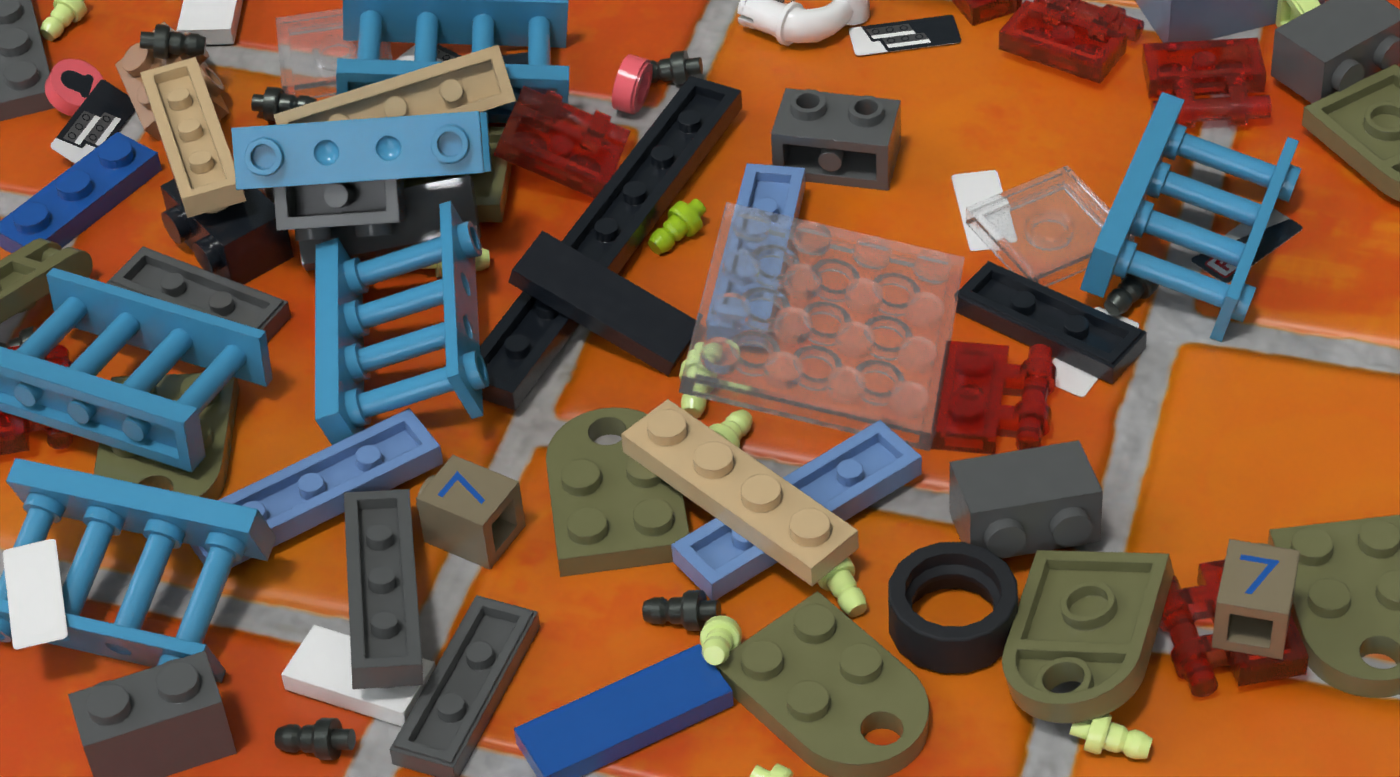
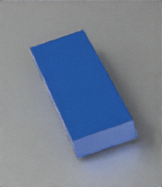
(624, 716)

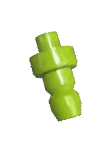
(682, 221)

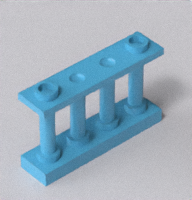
(467, 22)
(361, 150)
(1135, 216)
(344, 320)
(127, 413)
(166, 521)

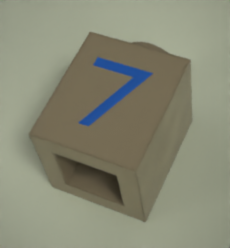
(470, 511)
(1255, 599)

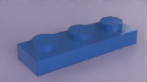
(81, 194)

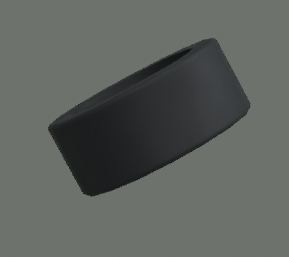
(951, 567)

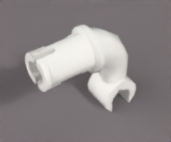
(795, 24)

